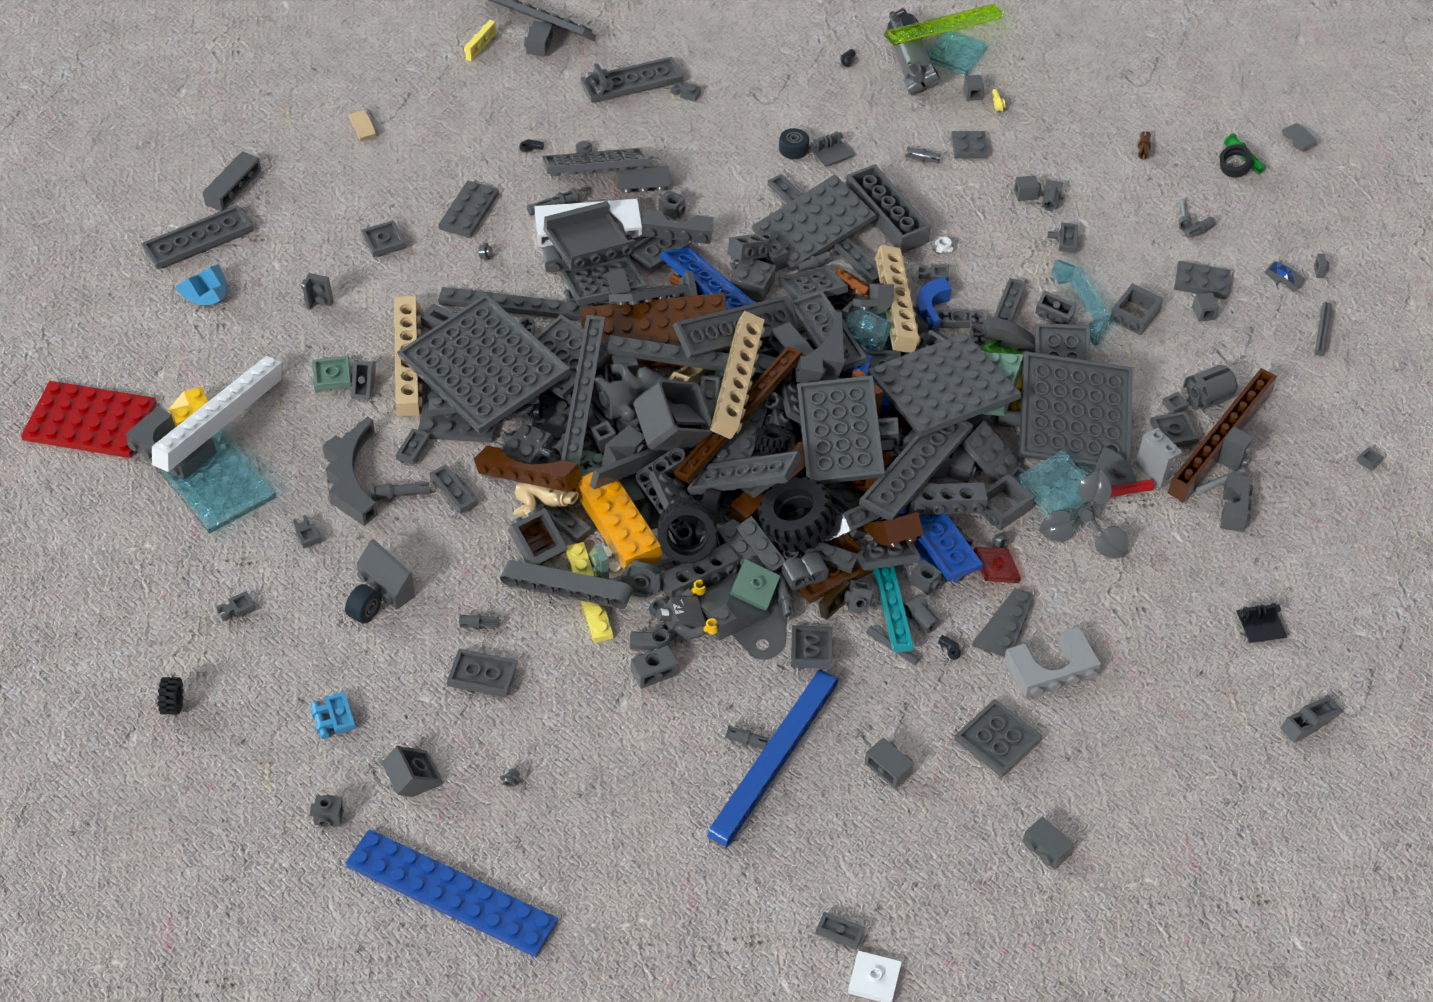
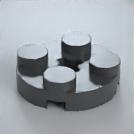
(649, 573)

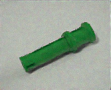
(1256, 164)

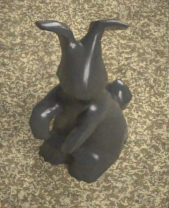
(617, 397)

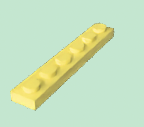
(595, 613)

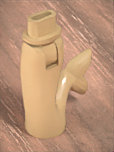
(555, 498)

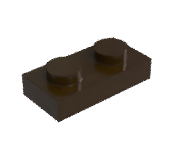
(834, 600)

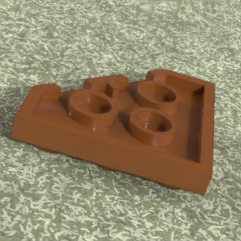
(860, 287)

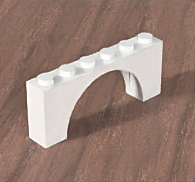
(623, 212)

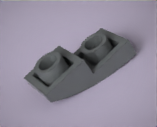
(1301, 137)

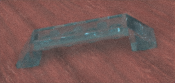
(1067, 273)

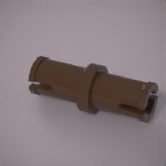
(1144, 145)

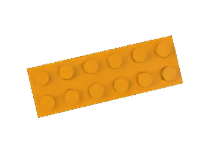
(619, 522)

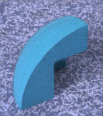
(205, 287)

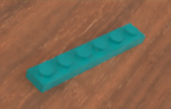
(893, 609)

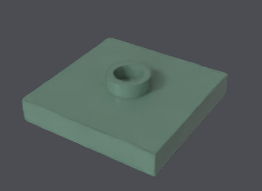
(331, 373)
(755, 585)

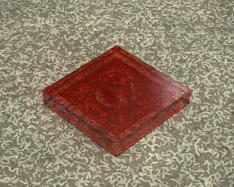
(997, 565)

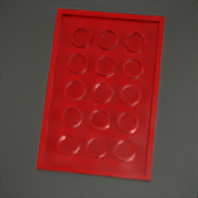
(86, 418)

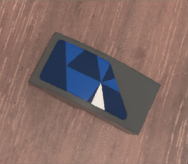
(1279, 271)

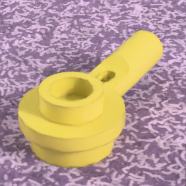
(998, 102)

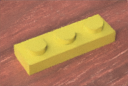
(480, 40)

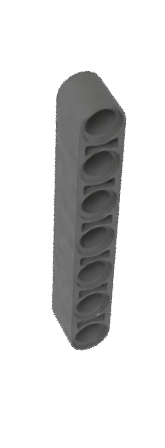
(566, 584)

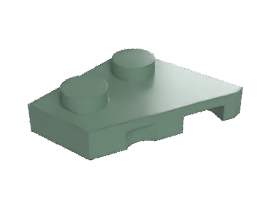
(599, 562)

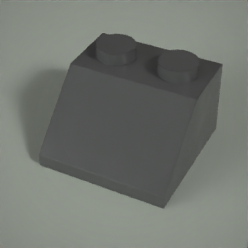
(411, 771)

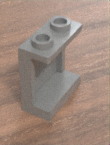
(1156, 457)

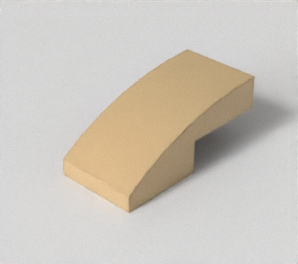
(362, 125)

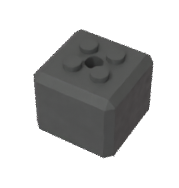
(657, 419)

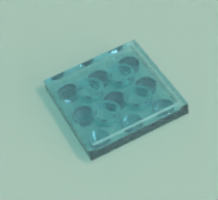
(956, 52)
(1054, 483)

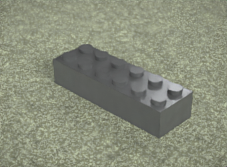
(893, 212)

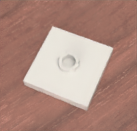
(874, 977)

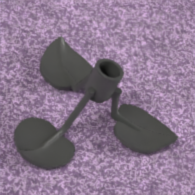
(1096, 489)

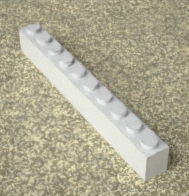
(216, 414)

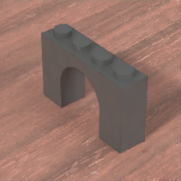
(153, 429)

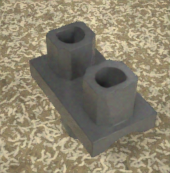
(599, 80)

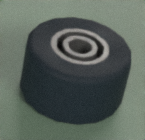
(794, 143)
(363, 603)

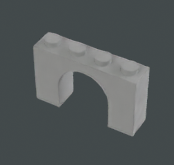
(1035, 680)

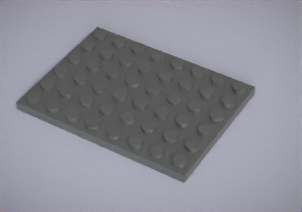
(483, 363)

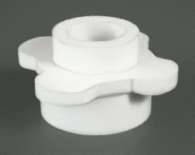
(943, 245)

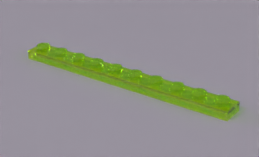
(943, 24)

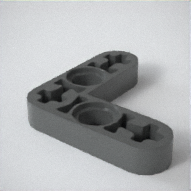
(969, 321)

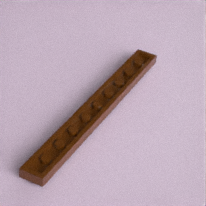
(757, 394)

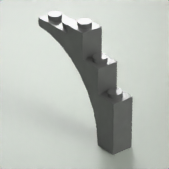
(346, 492)

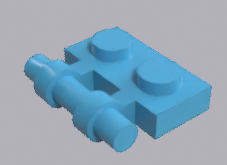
(340, 715)

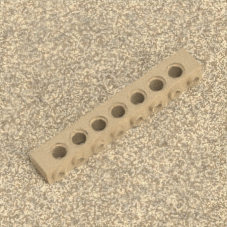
(892, 271)
(737, 375)
(406, 380)

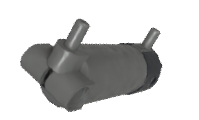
(913, 55)

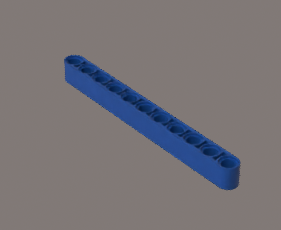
(772, 758)

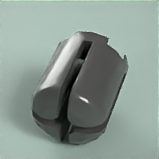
(1210, 387)

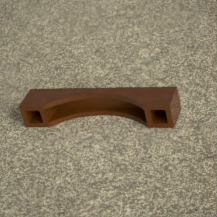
(556, 475)

